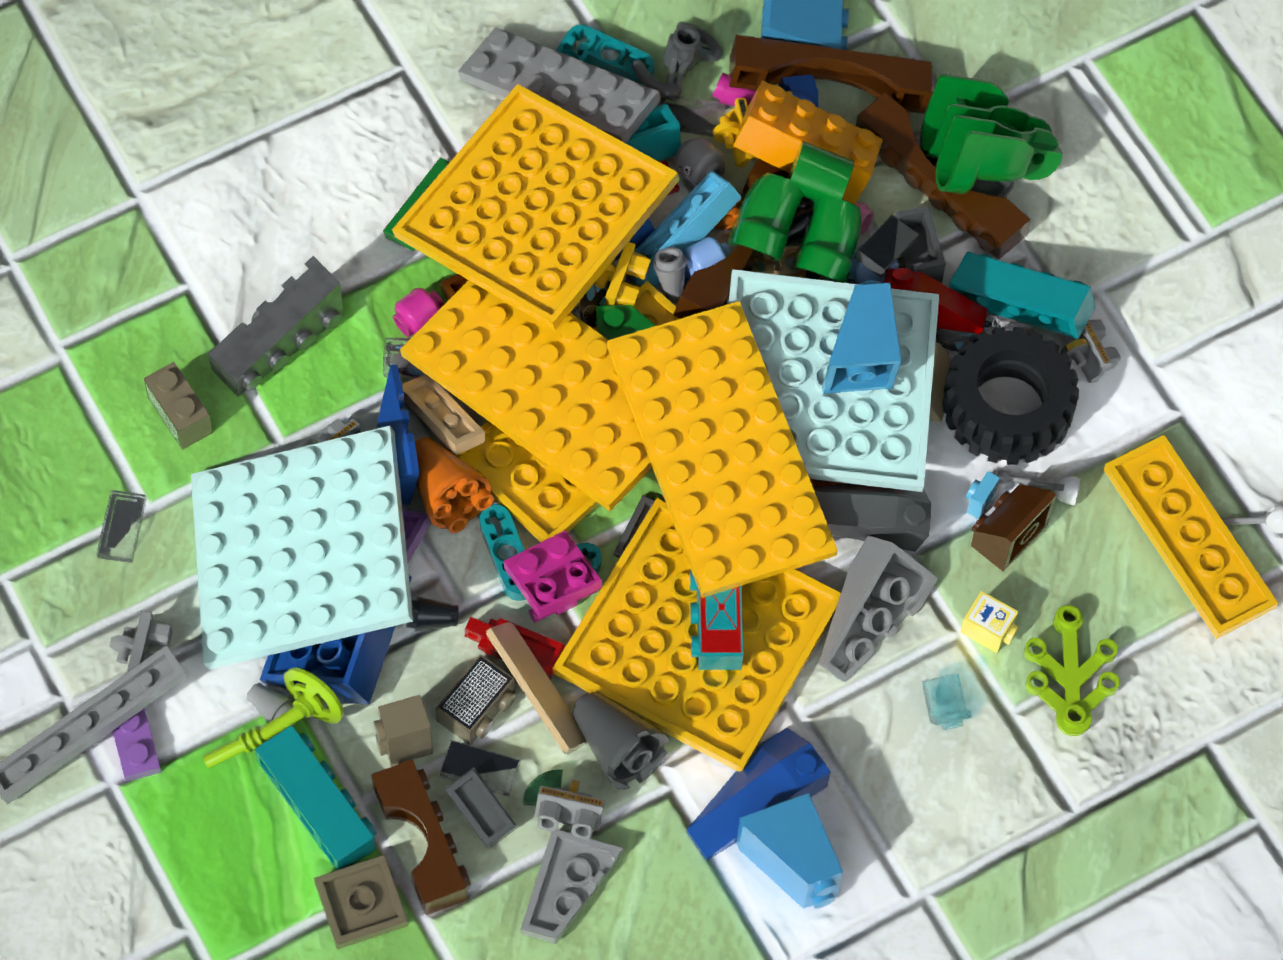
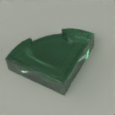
(549, 779)

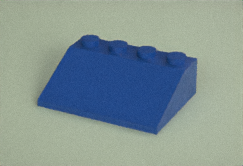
(345, 665)

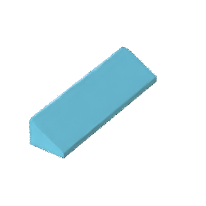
(689, 221)

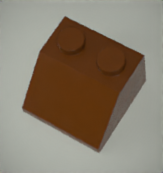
(1012, 524)

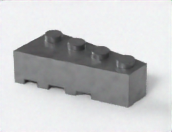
(279, 329)

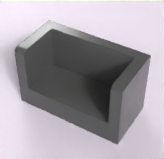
(925, 253)

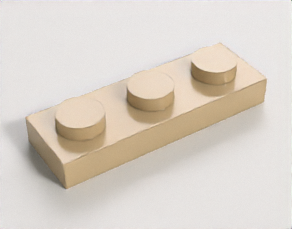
(442, 414)

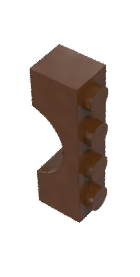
(404, 798)

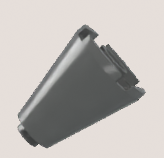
(619, 739)

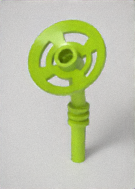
(305, 705)

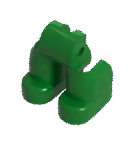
(983, 137)
(834, 224)

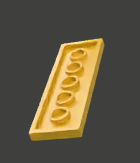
(1190, 536)

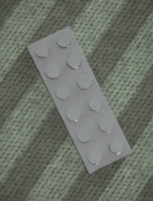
(578, 87)

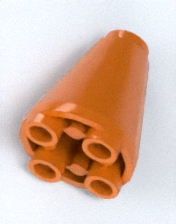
(449, 487)

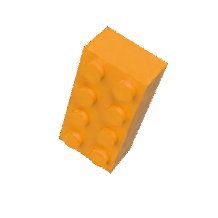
(780, 122)

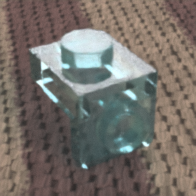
(945, 701)

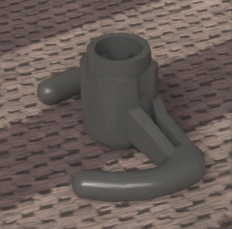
(683, 51)

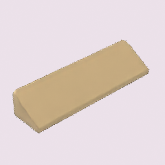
(537, 686)

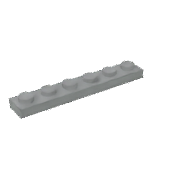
(89, 723)

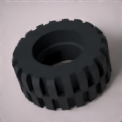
(1019, 357)

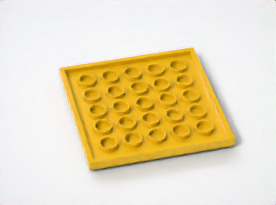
(536, 206)
(639, 646)

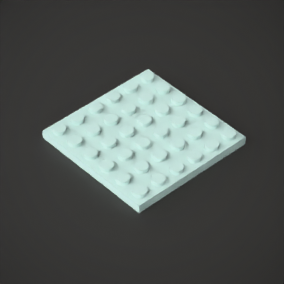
(845, 435)
(300, 548)

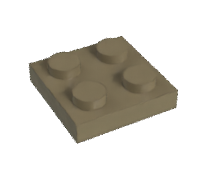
(360, 902)

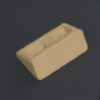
(940, 370)

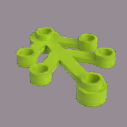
(1070, 674)

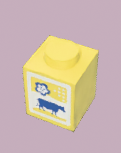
(990, 622)

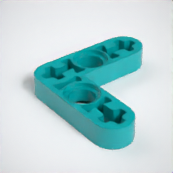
(599, 42)
(511, 537)

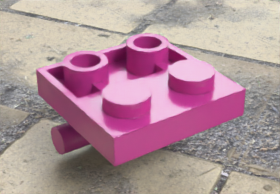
(552, 576)

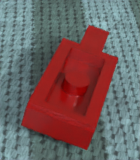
(543, 648)

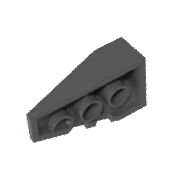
(877, 512)

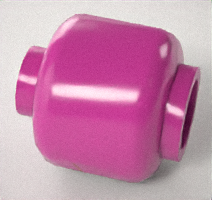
(415, 310)

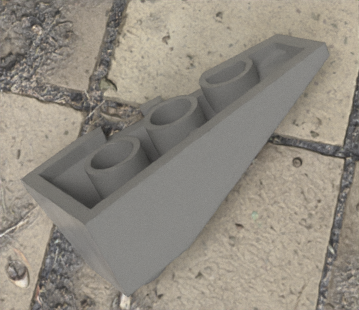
(876, 597)

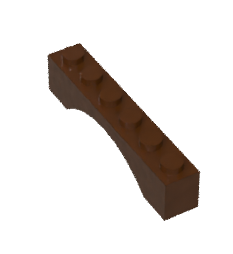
(771, 60)
(988, 219)
(711, 285)

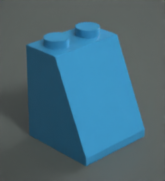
(805, 22)
(867, 343)
(793, 851)

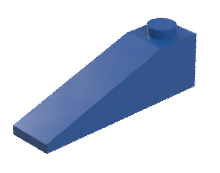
(392, 415)
(775, 773)

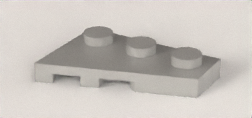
(565, 883)

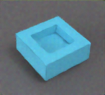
(981, 494)

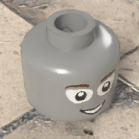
(697, 158)

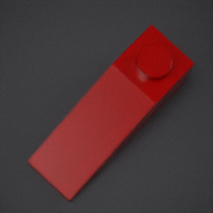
(954, 309)

